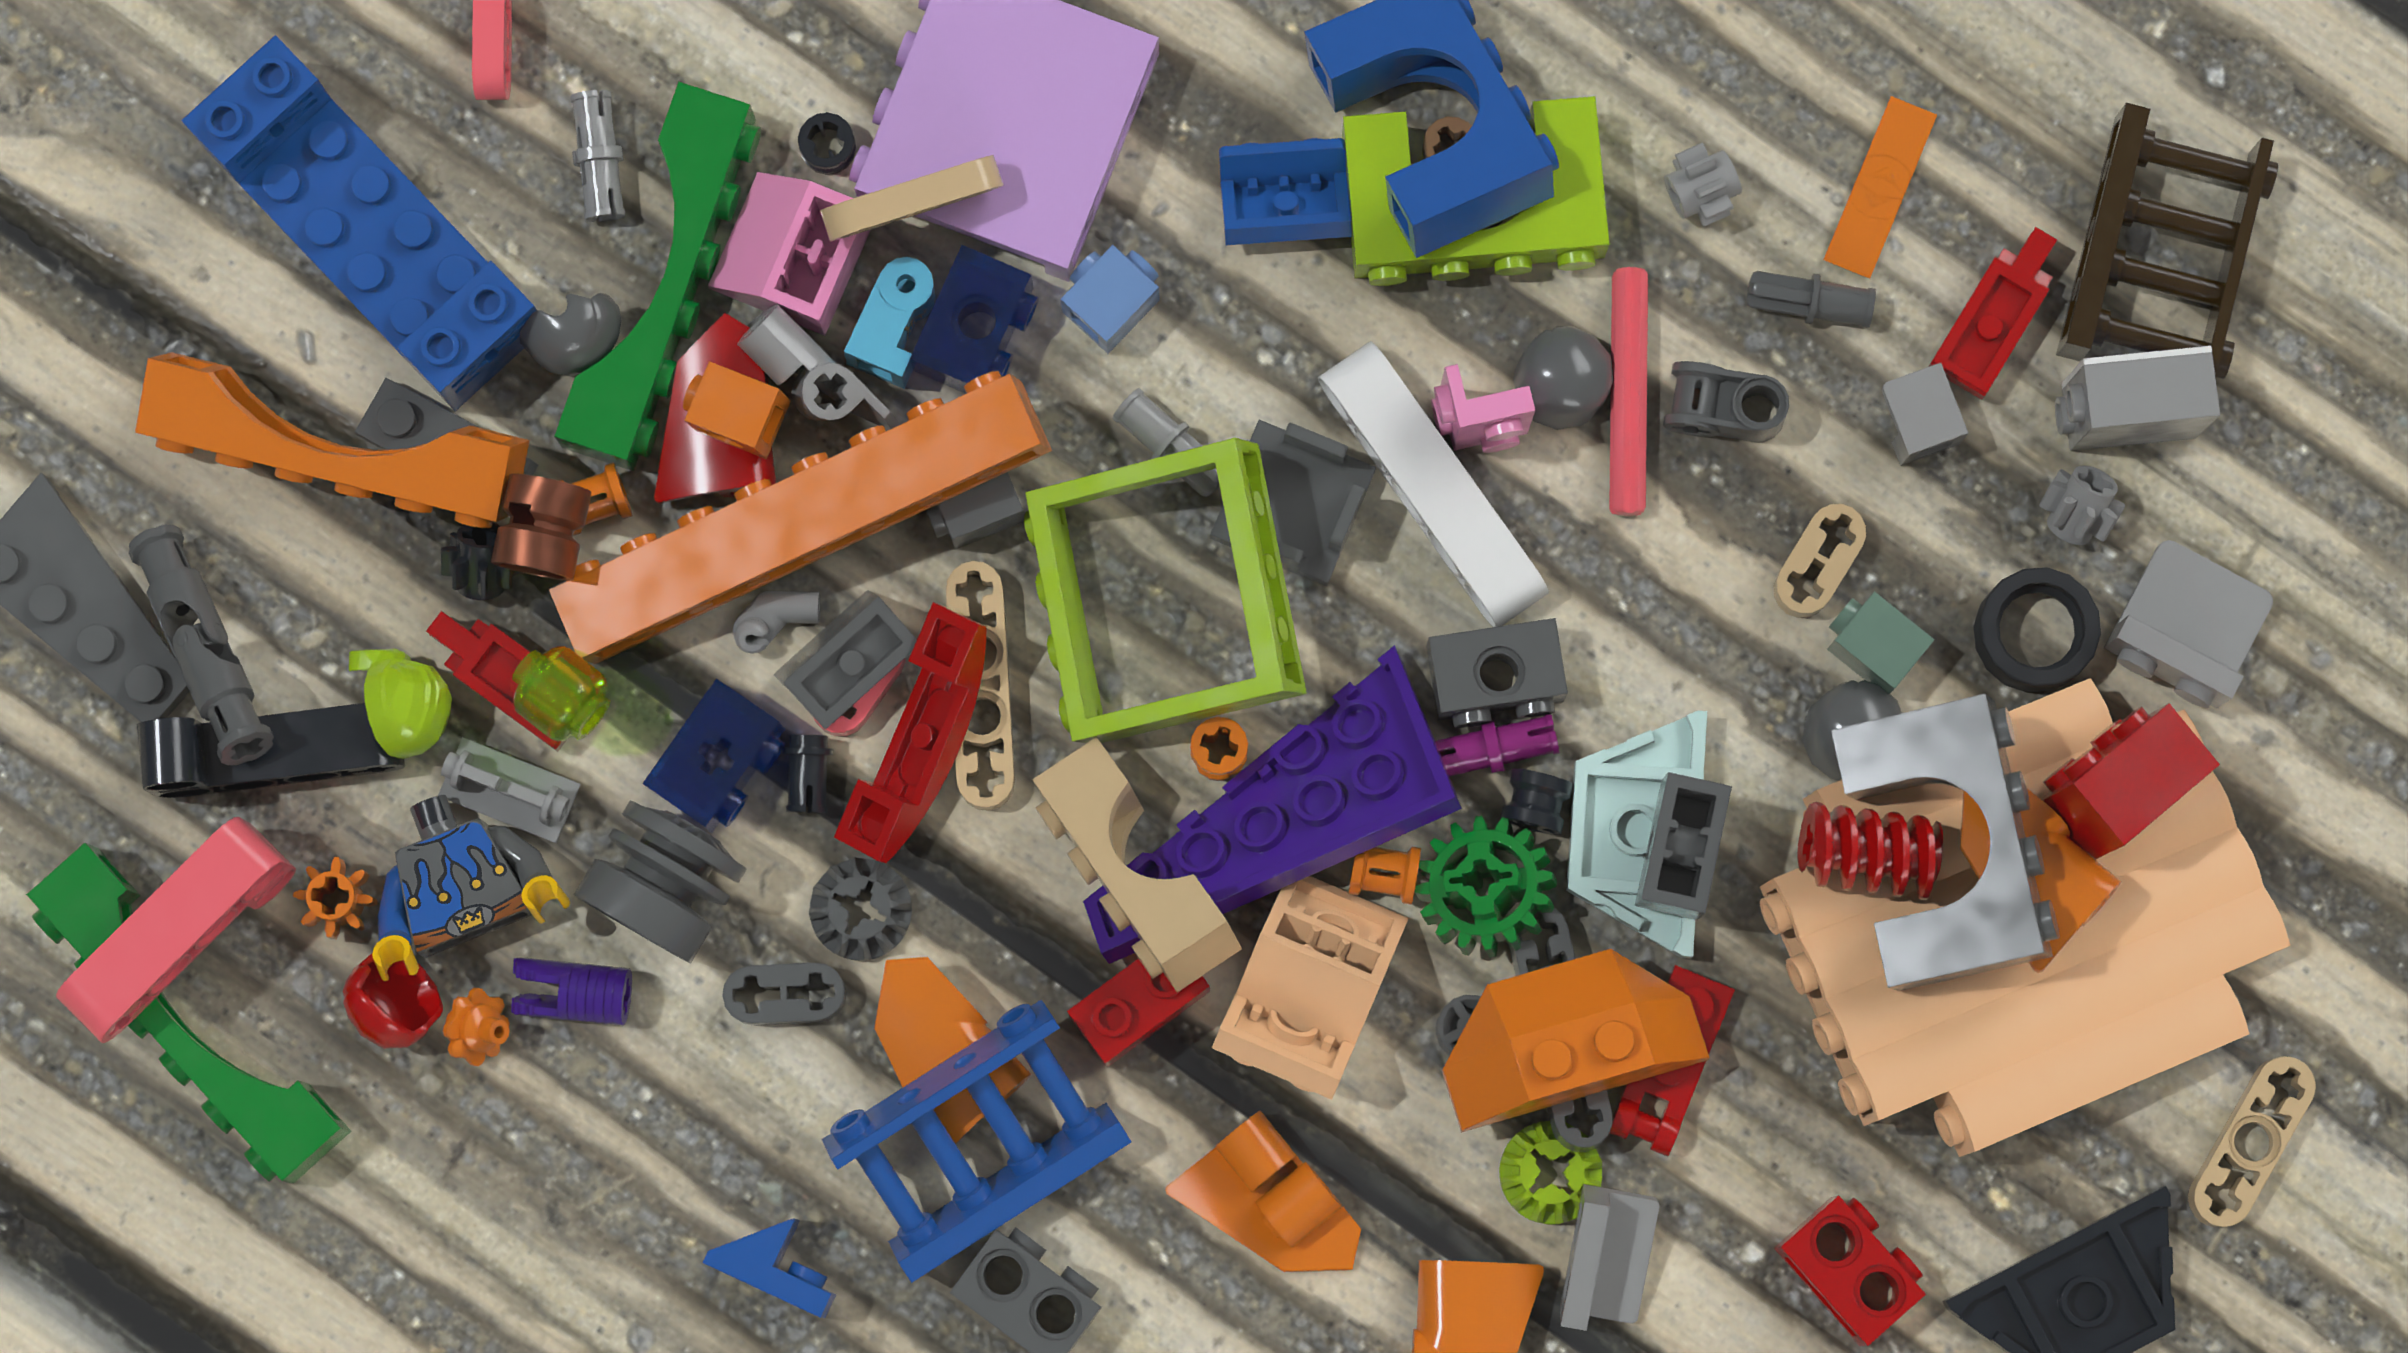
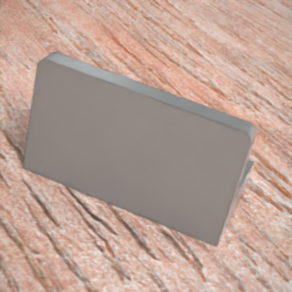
(1608, 1257)

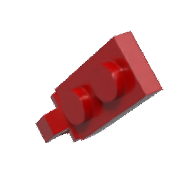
(1996, 316)
(485, 663)

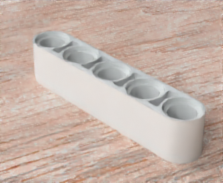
(1433, 485)

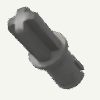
(1811, 298)

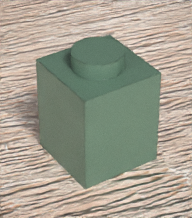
(1877, 641)

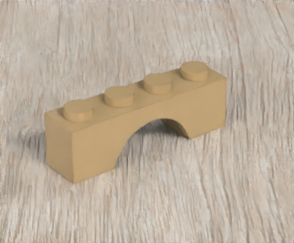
(1173, 917)

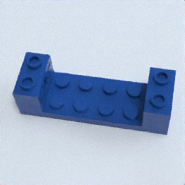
(362, 222)

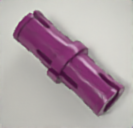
(1498, 745)

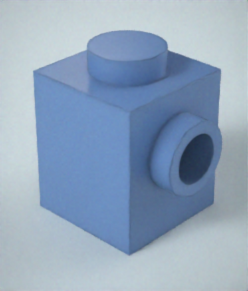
(1110, 295)

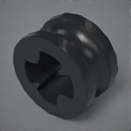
(808, 148)

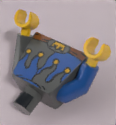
(457, 886)

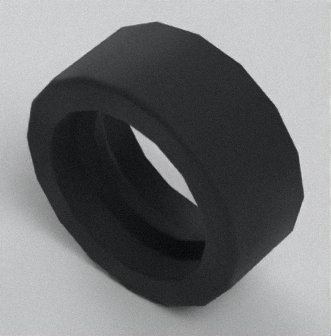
(2066, 591)

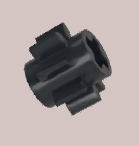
(471, 566)

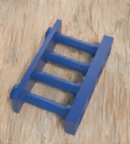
(978, 1202)

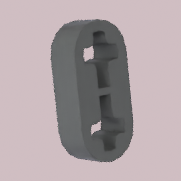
(784, 978)

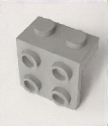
(2190, 625)

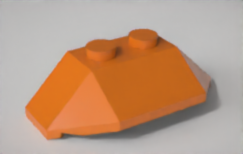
(1568, 1037)

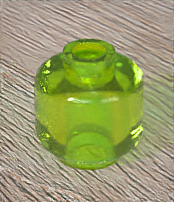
(560, 693)

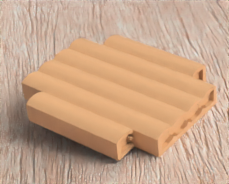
(2018, 1044)

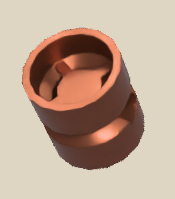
(541, 526)

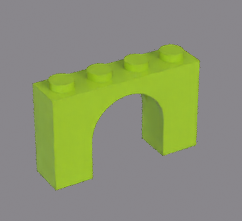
(1559, 230)

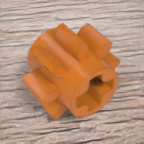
(325, 883)

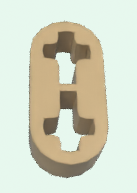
(1832, 568)

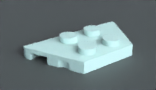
(1613, 821)

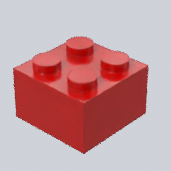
(2127, 778)

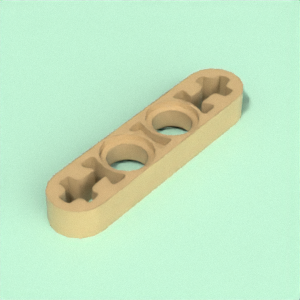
(993, 687)

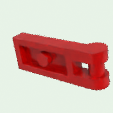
(1675, 1087)

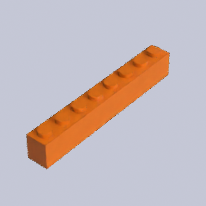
(800, 517)

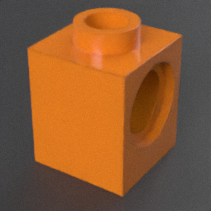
(735, 409)

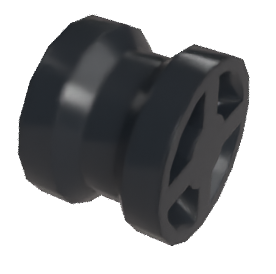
(1537, 801)

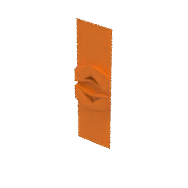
(1880, 187)

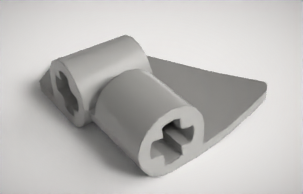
(784, 348)

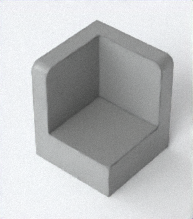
(1923, 414)

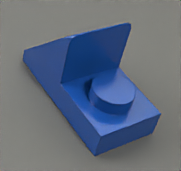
(757, 1260)

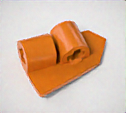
(2071, 877)
(928, 1021)
(1269, 1201)
(1473, 1306)

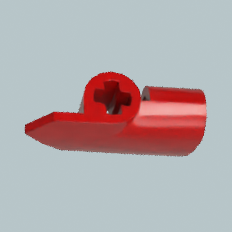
(695, 462)

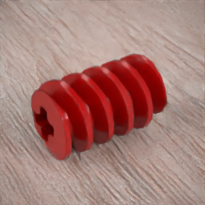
(1870, 847)

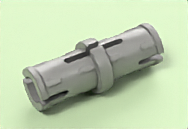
(597, 155)

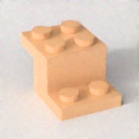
(1310, 984)

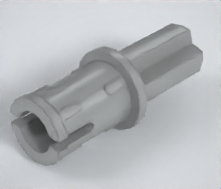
(1162, 436)

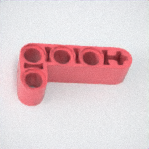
(174, 926)

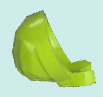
(403, 700)

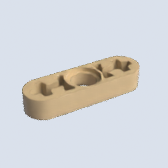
(911, 198)
(2241, 1190)

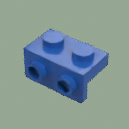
(1284, 191)

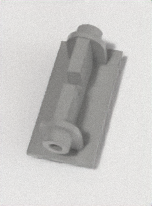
(508, 789)

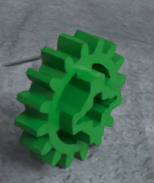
(1510, 887)

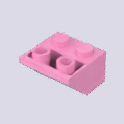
(784, 252)

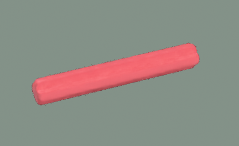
(1628, 391)

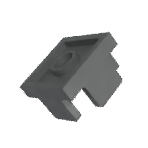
(1311, 496)

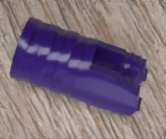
(584, 991)

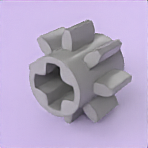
(1703, 184)
(2082, 505)

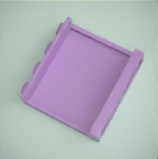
(1018, 82)

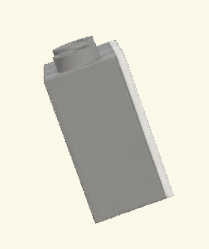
(2138, 398)

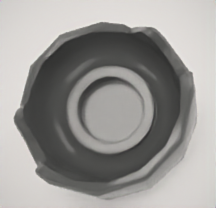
(576, 337)
(1566, 376)
(1838, 708)

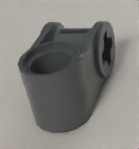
(1721, 402)

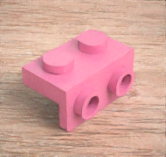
(1486, 420)

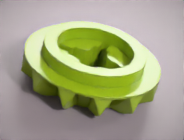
(1520, 1170)

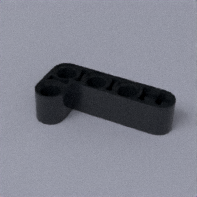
(307, 746)

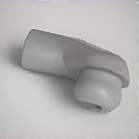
(770, 613)

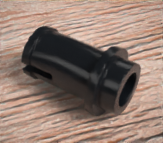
(807, 769)

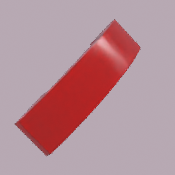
(926, 739)

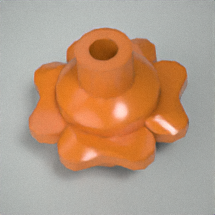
(476, 1027)

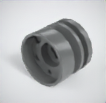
(661, 880)

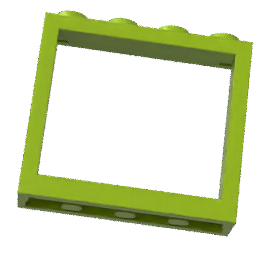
(1258, 576)

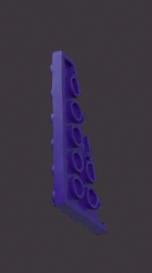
(1306, 802)

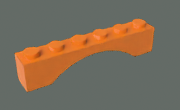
(211, 409)

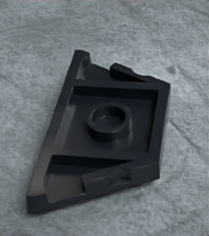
(2085, 1292)

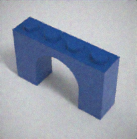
(1488, 172)

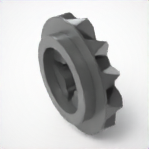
(870, 937)

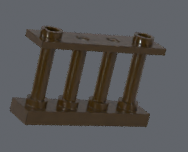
(2121, 205)

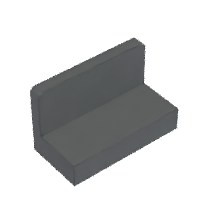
(847, 658)

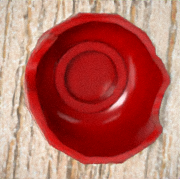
(393, 1010)

